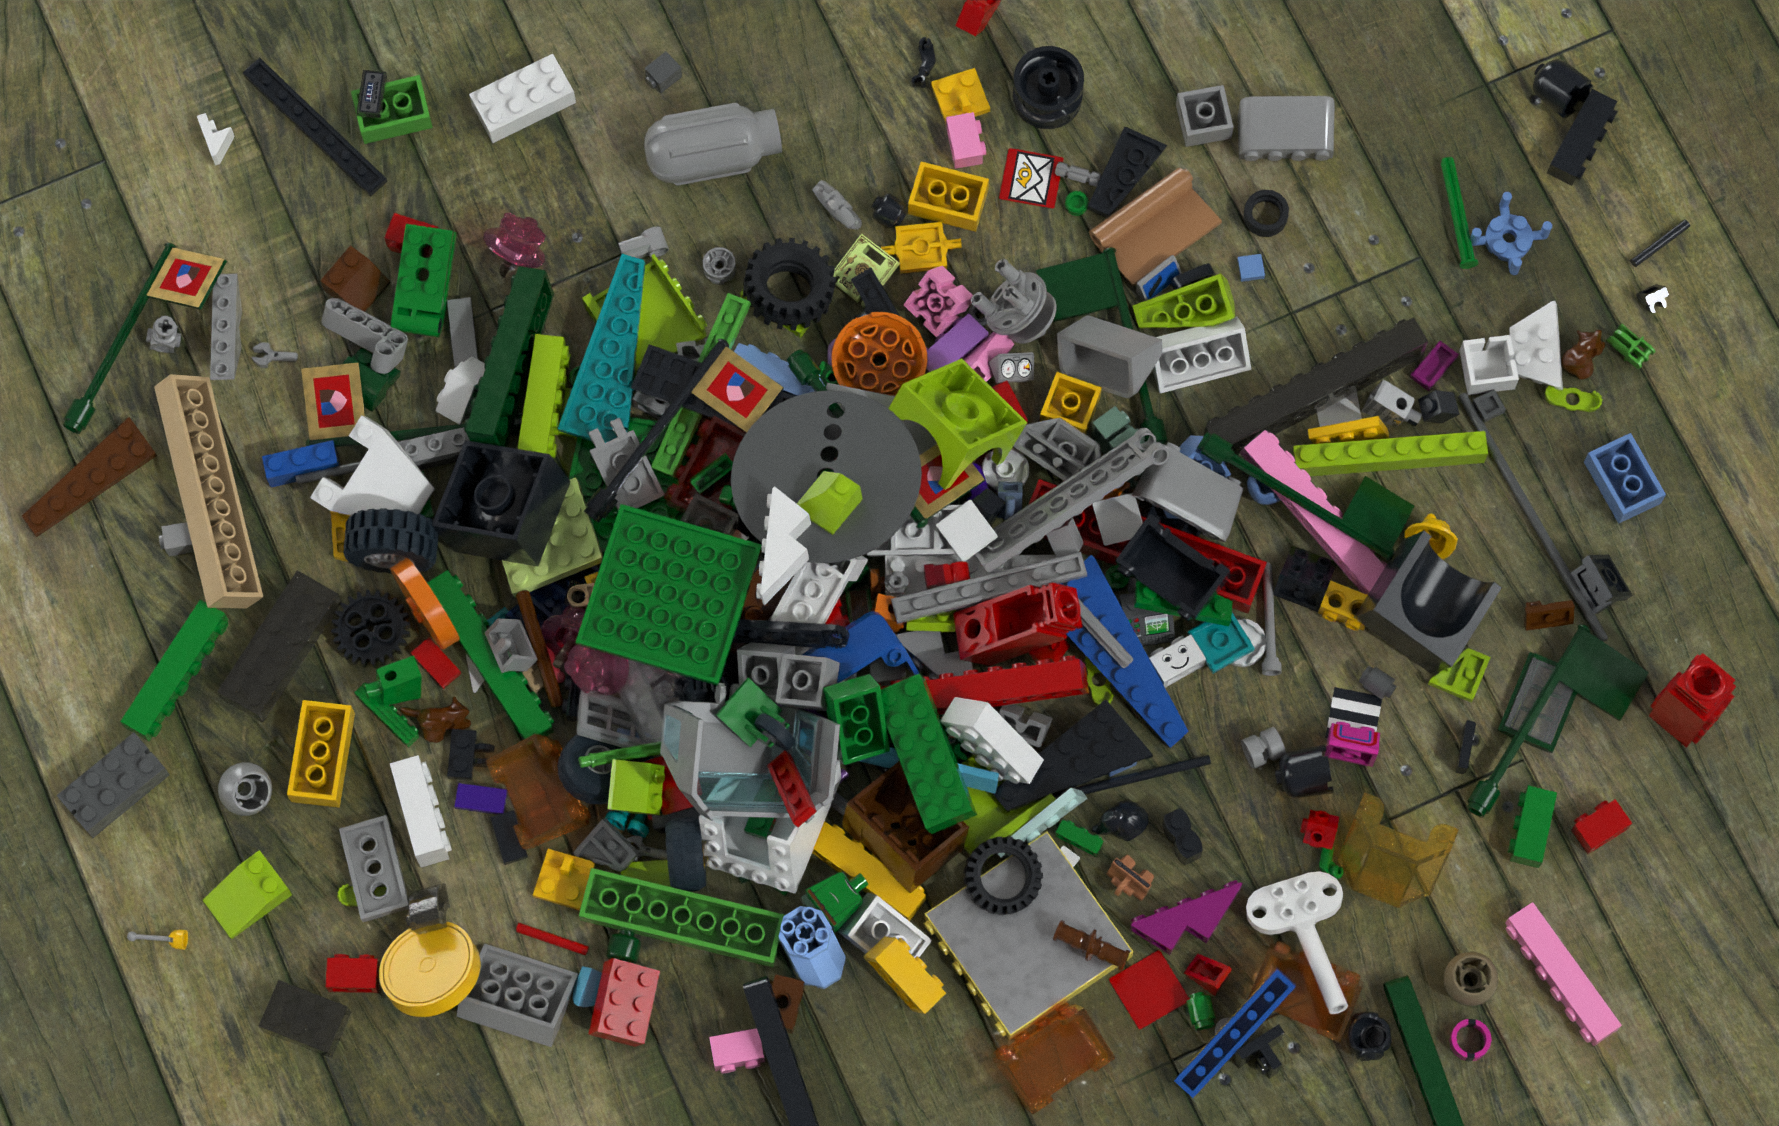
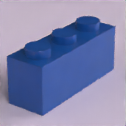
(284, 466)

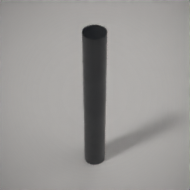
(1660, 243)

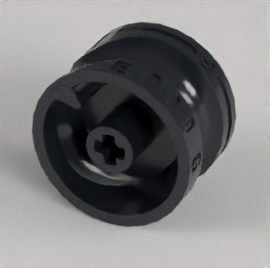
(1048, 87)

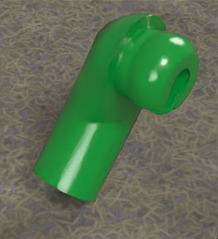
(1327, 865)

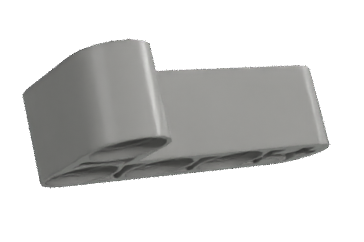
(366, 331)

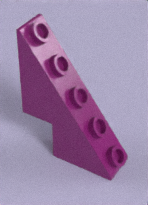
(1195, 916)

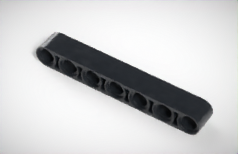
(779, 1052)

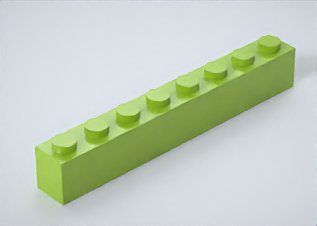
(1391, 453)

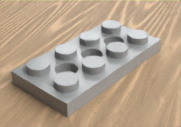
(359, 861)

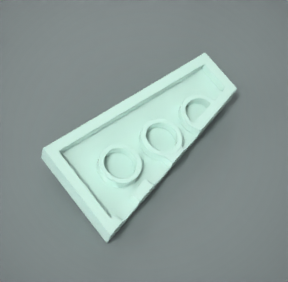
(1048, 817)

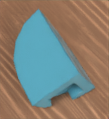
(586, 987)

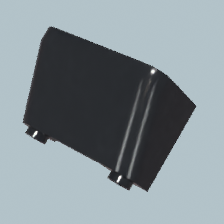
(1172, 568)

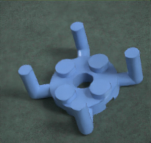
(1510, 224)

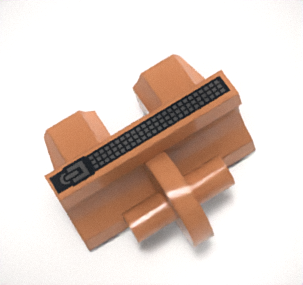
(1128, 880)

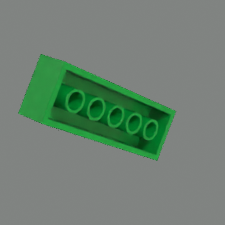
(926, 754)

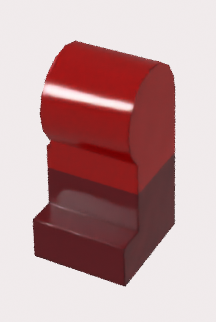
(945, 574)

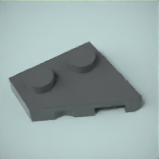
(607, 847)

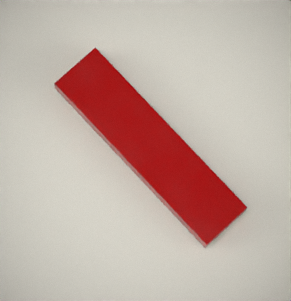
(791, 788)

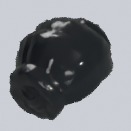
(1369, 1036)

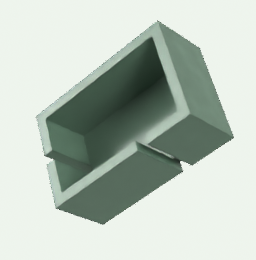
(1111, 431)

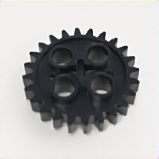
(378, 648)

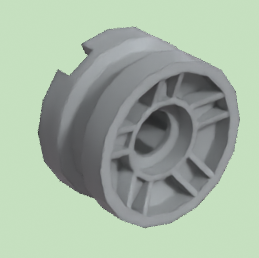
(712, 260)

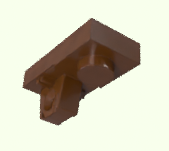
(1549, 615)

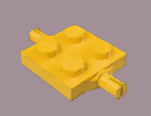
(921, 247)

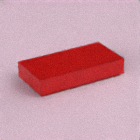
(436, 663)

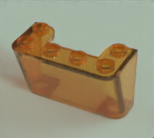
(537, 792)
(1306, 1001)
(1052, 1055)

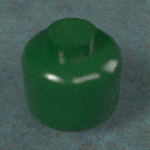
(624, 947)

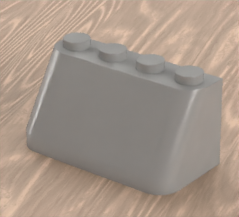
(1286, 127)
(1107, 355)

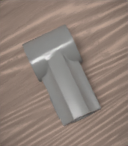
(648, 243)

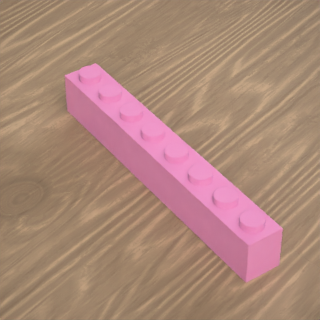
(1350, 555)

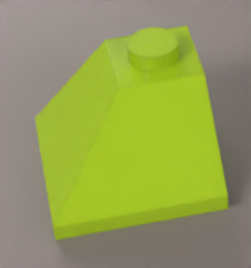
(831, 500)

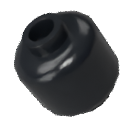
(889, 210)

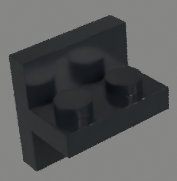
(1600, 582)
(1260, 1048)

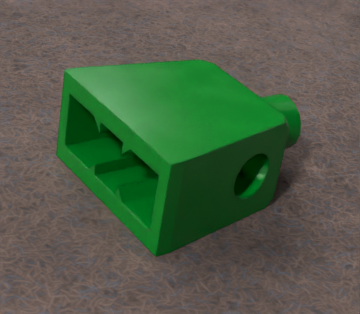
(396, 682)

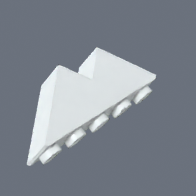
(781, 549)

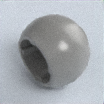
(258, 793)

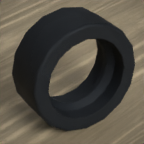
(1266, 196)

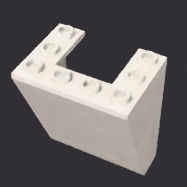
(771, 862)

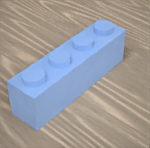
(774, 368)

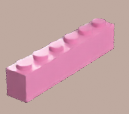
(1562, 974)

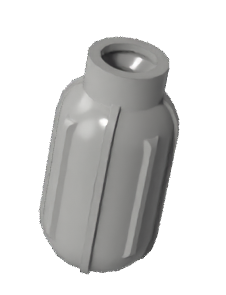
(710, 143)

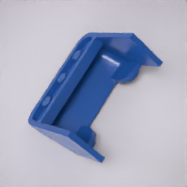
(868, 640)

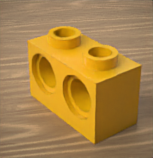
(1348, 599)

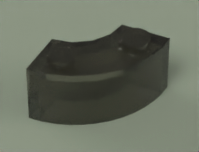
(428, 909)

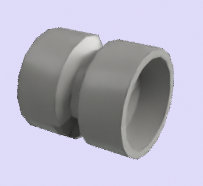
(1264, 747)

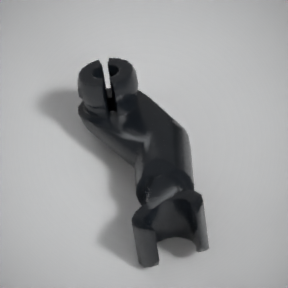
(928, 61)

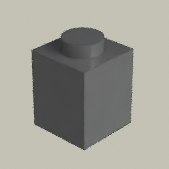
(662, 72)

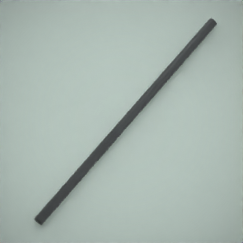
(1534, 519)

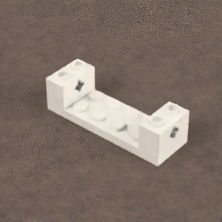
(815, 592)

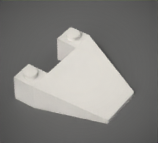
(381, 480)

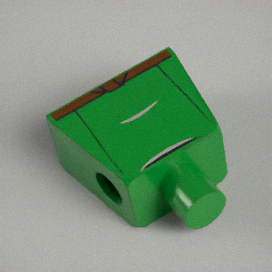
(837, 897)

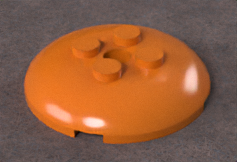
(876, 336)

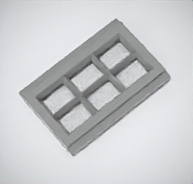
(606, 720)

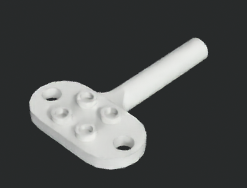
(1297, 907)

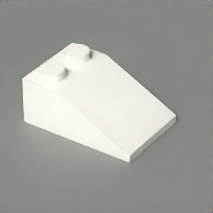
(877, 920)

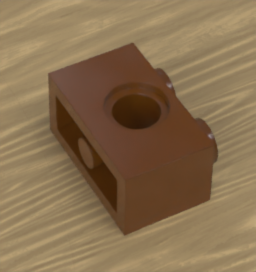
(792, 991)

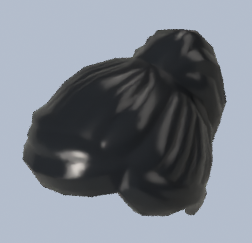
(1123, 820)

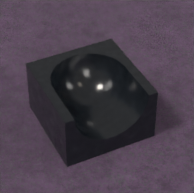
(501, 503)
(1425, 605)

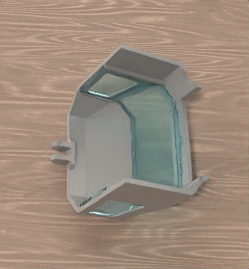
(732, 779)

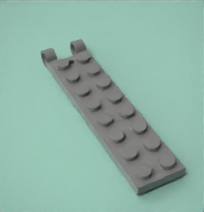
(1071, 498)

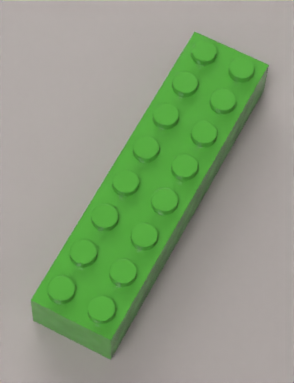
(681, 917)

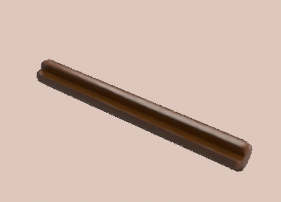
(540, 649)

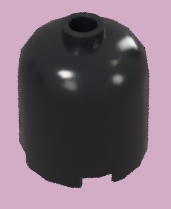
(1561, 86)
(1305, 772)

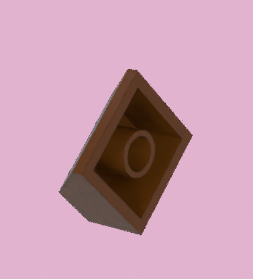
(355, 280)

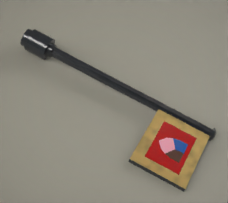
(724, 384)

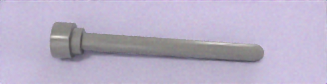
(1271, 664)

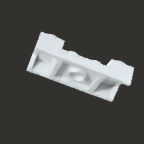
(915, 541)

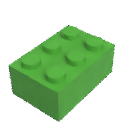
(402, 111)

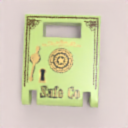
(857, 262)

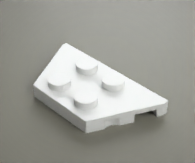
(1538, 347)

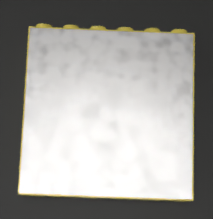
(1014, 956)

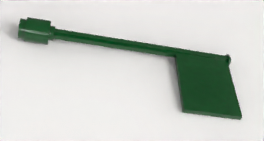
(1093, 286)
(1372, 517)
(1589, 670)

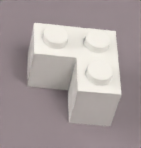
(460, 390)

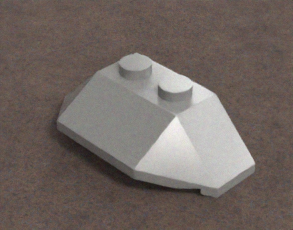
(1058, 447)

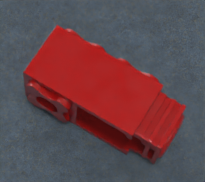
(1017, 623)
(1693, 700)

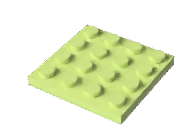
(568, 551)

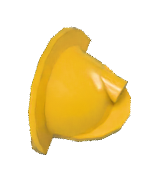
(1442, 539)

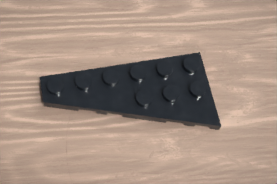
(1083, 753)

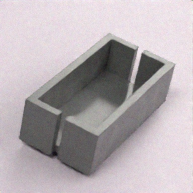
(113, 785)

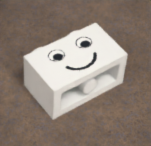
(1177, 660)

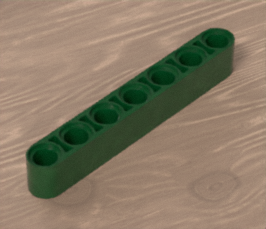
(1422, 1052)

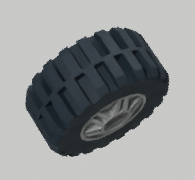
(384, 537)

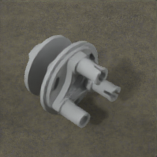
(1018, 306)

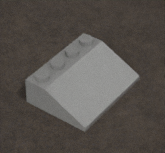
(519, 995)

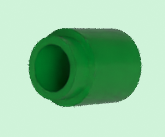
(1201, 1011)

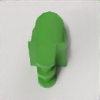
(1627, 343)

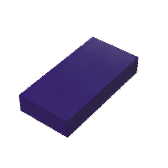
(480, 799)

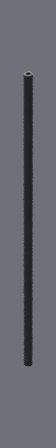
(1140, 776)

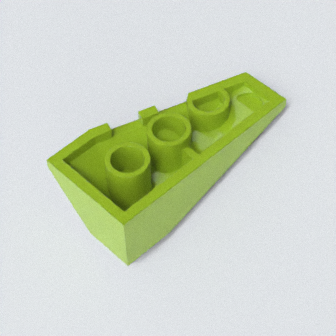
(1195, 305)

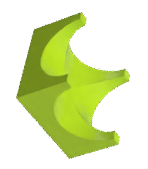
(961, 416)

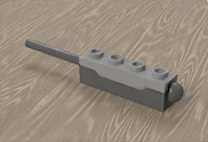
(424, 451)

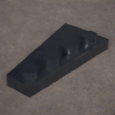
(1127, 165)

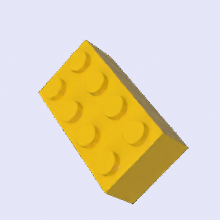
(321, 753)

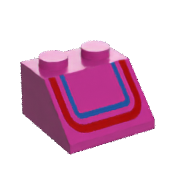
(1352, 744)

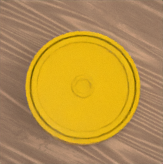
(429, 970)

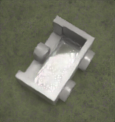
(510, 645)

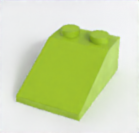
(246, 895)

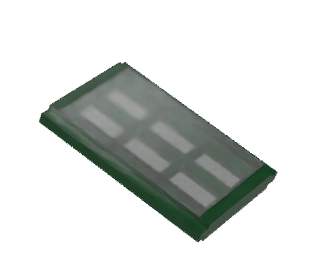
(1552, 718)

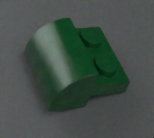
(373, 383)

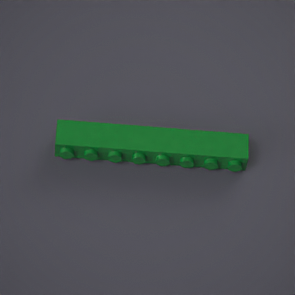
(508, 686)

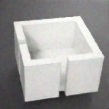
(1488, 368)

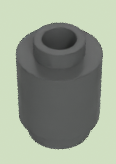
(1377, 682)

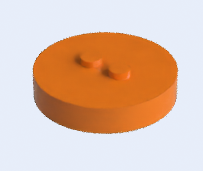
(424, 603)

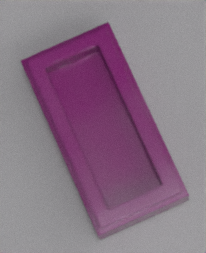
(1434, 365)

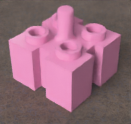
(938, 300)

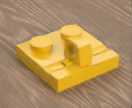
(960, 94)
(563, 879)

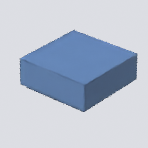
(1251, 267)

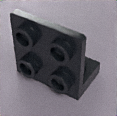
(1304, 578)

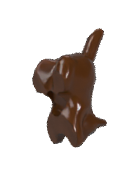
(1579, 357)
(437, 720)

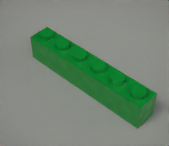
(174, 671)

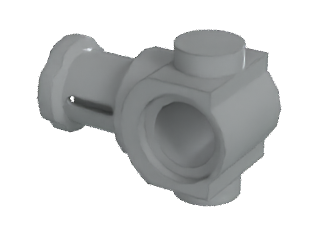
(164, 335)

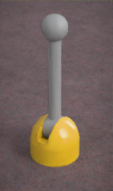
(177, 939)

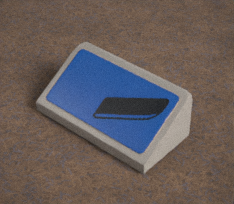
(1158, 279)

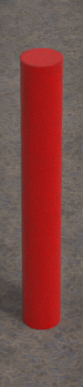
(552, 939)

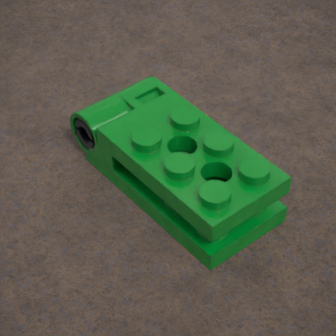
(417, 304)

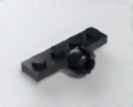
(872, 294)

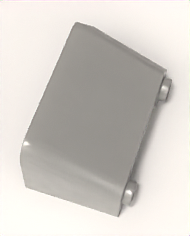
(1191, 493)

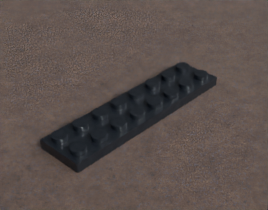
(666, 373)

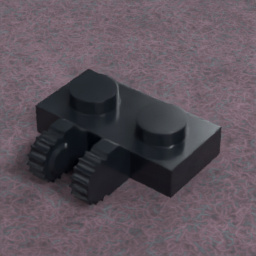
(462, 754)

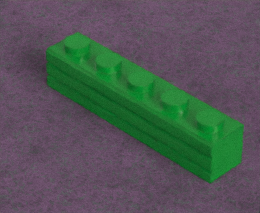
(388, 715)

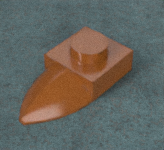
(876, 583)

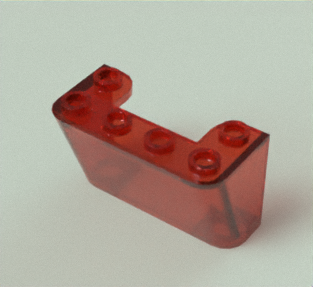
(714, 440)

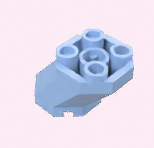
(812, 947)

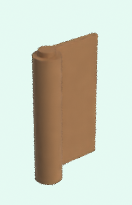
(1155, 225)

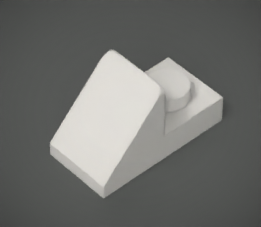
(217, 141)

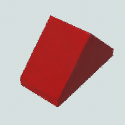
(1208, 973)

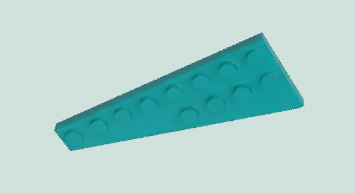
(608, 367)

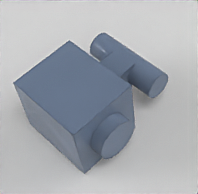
(1011, 494)

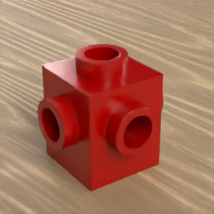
(1319, 829)

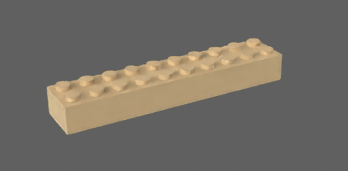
(208, 492)

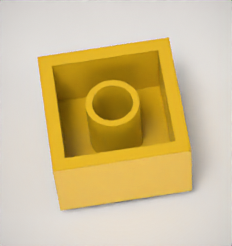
(1072, 401)

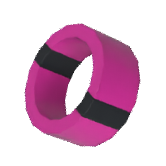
(1465, 1055)

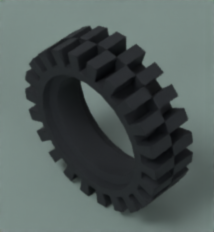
(1024, 855)

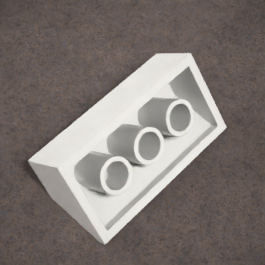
(1201, 355)

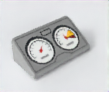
(1013, 367)

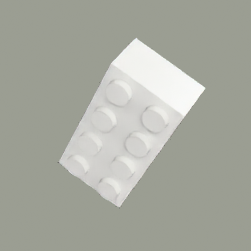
(522, 98)
(991, 740)
(418, 806)

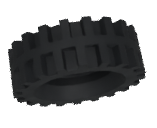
(795, 259)

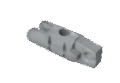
(837, 205)

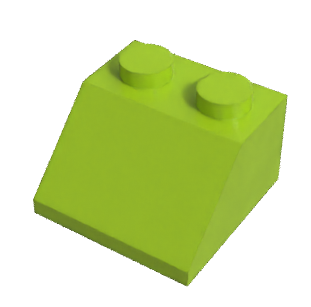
(636, 787)

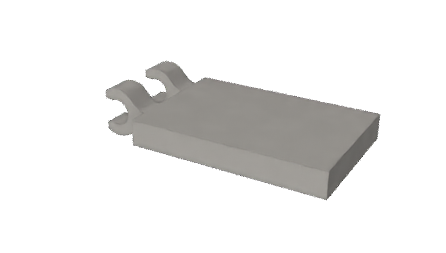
(611, 456)

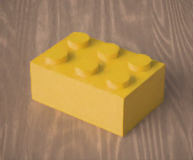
(948, 196)
(905, 974)

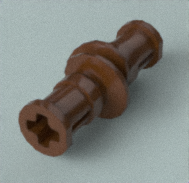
(1091, 945)

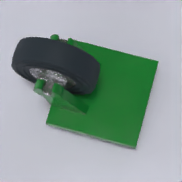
(755, 717)

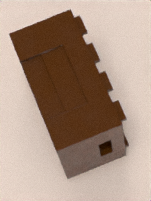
(889, 802)

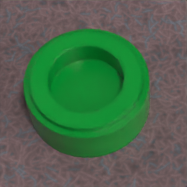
(1076, 203)

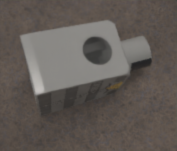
(1391, 405)

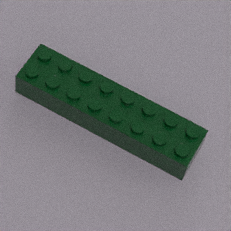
(510, 358)

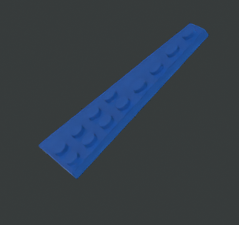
(1137, 681)

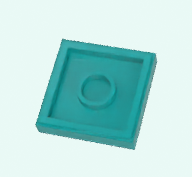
(1221, 643)

